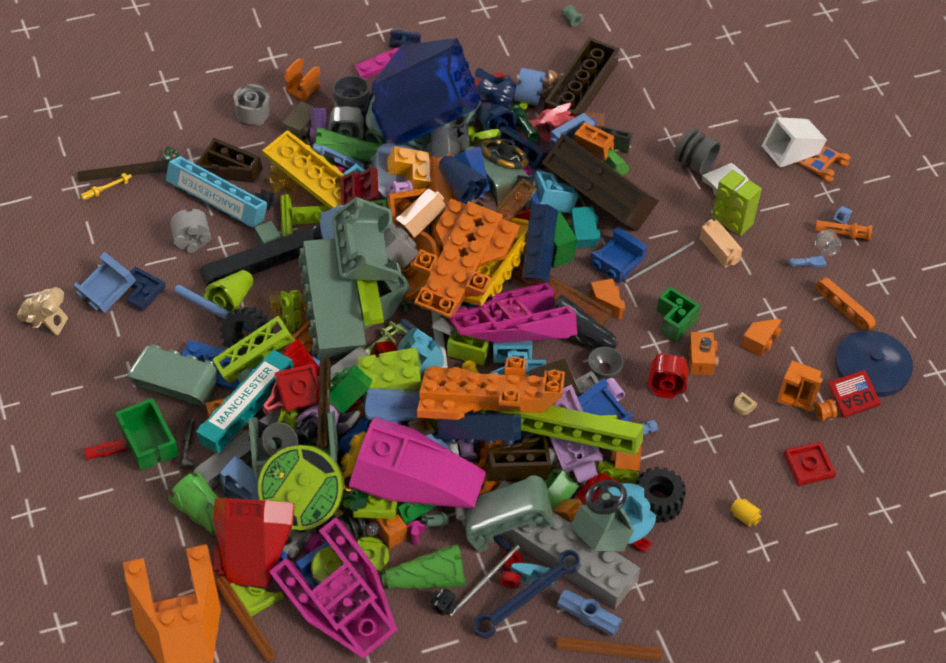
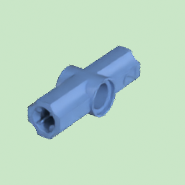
(600, 618)

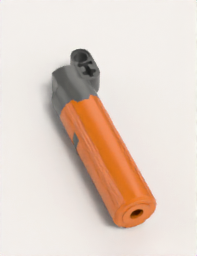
(445, 142)

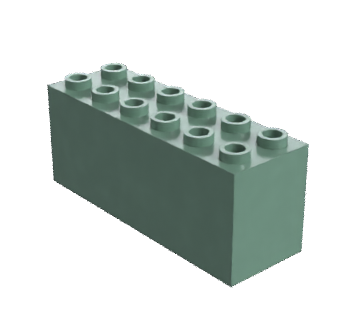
(330, 301)

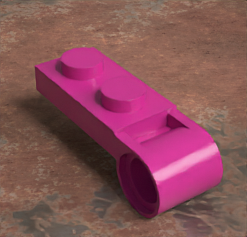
(374, 65)

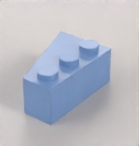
(239, 481)

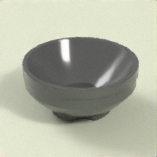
(608, 357)
(283, 433)

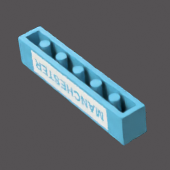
(216, 191)

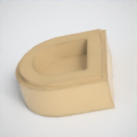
(743, 404)

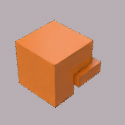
(800, 386)

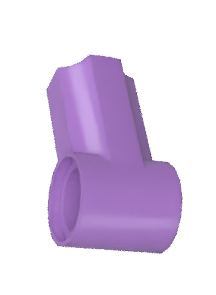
(318, 120)

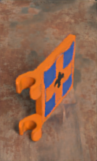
(820, 162)

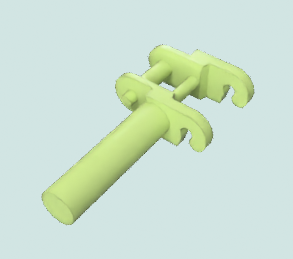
(387, 336)

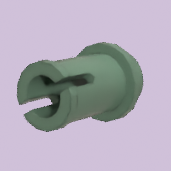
(435, 520)

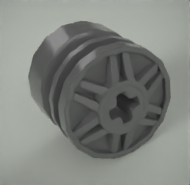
(351, 92)
(697, 151)

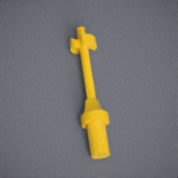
(95, 191)

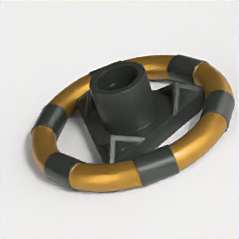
(502, 154)

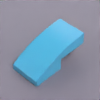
(529, 572)

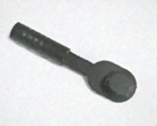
(186, 462)

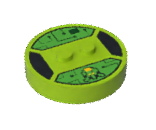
(305, 478)

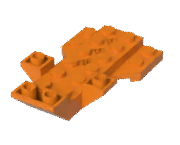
(454, 276)
(455, 391)

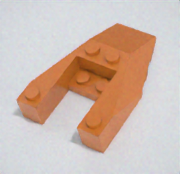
(179, 627)

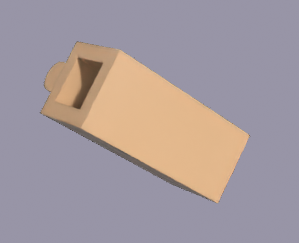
(422, 212)
(720, 243)

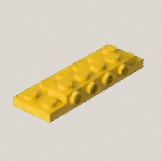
(306, 168)
(501, 270)

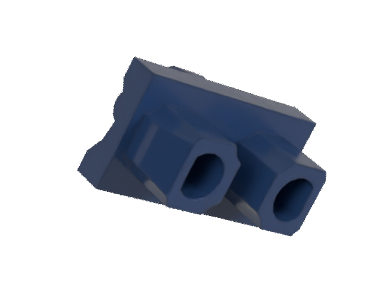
(401, 37)

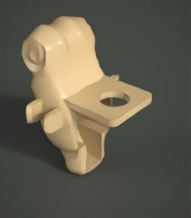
(44, 308)

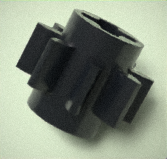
(268, 197)
(306, 432)
(443, 602)

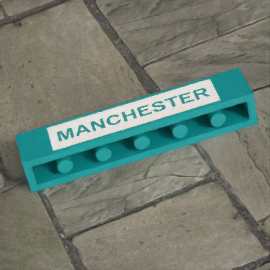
(242, 403)

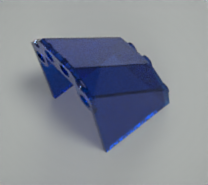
(423, 90)

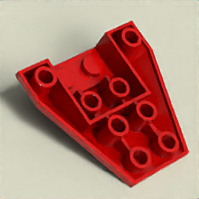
(251, 537)

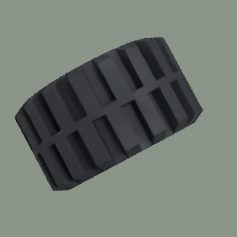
(234, 322)
(667, 483)

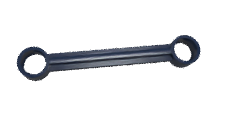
(527, 593)

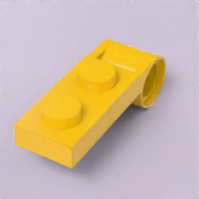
(349, 459)

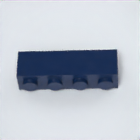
(539, 243)
(481, 427)

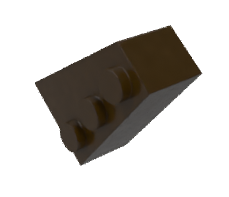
(230, 162)
(519, 460)

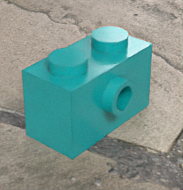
(584, 227)

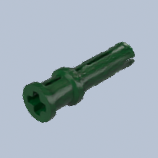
(522, 121)

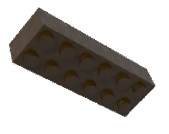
(584, 77)

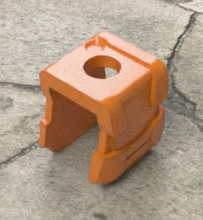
(295, 80)

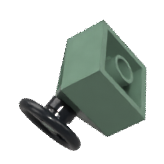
(604, 522)

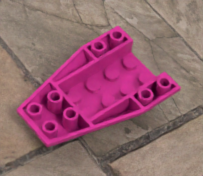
(412, 468)

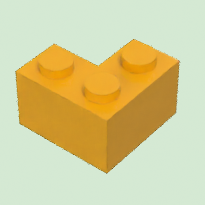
(410, 164)

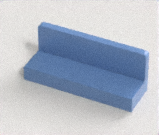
(391, 404)

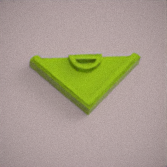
(256, 598)

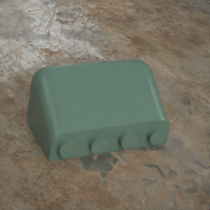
(174, 375)

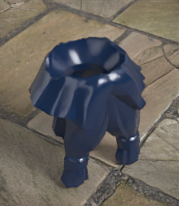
(495, 89)

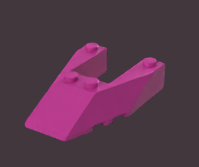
(517, 316)
(348, 602)

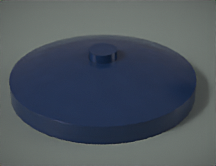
(881, 356)

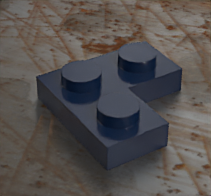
(146, 289)

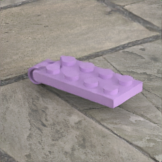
(569, 451)

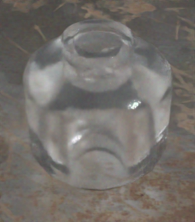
(828, 243)

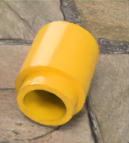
(746, 512)

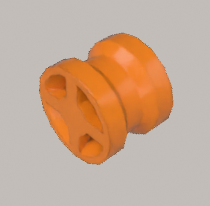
(825, 410)

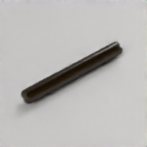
(116, 171)
(324, 403)

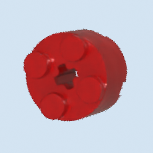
(668, 375)

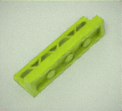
(370, 302)
(253, 356)

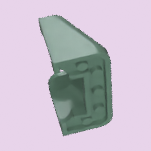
(500, 179)
(361, 241)
(508, 509)

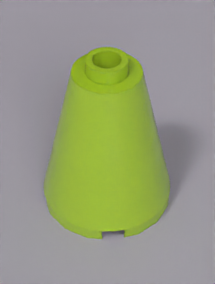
(230, 290)

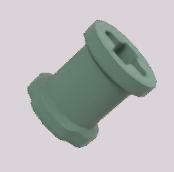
(574, 17)

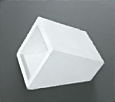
(792, 141)

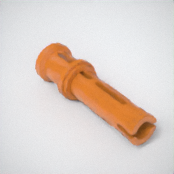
(853, 233)

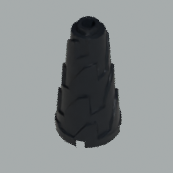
(588, 330)

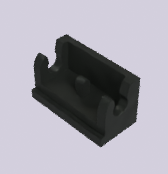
(621, 138)

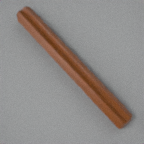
(245, 619)
(608, 648)

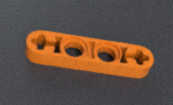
(846, 304)

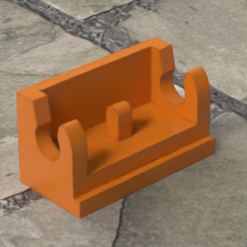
(595, 140)

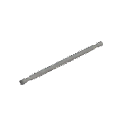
(659, 262)
(485, 579)

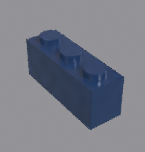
(534, 152)

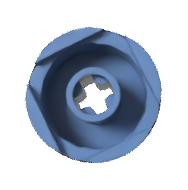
(529, 86)

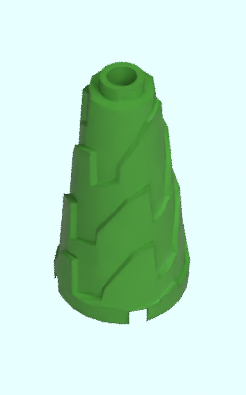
(349, 146)
(195, 500)
(432, 570)

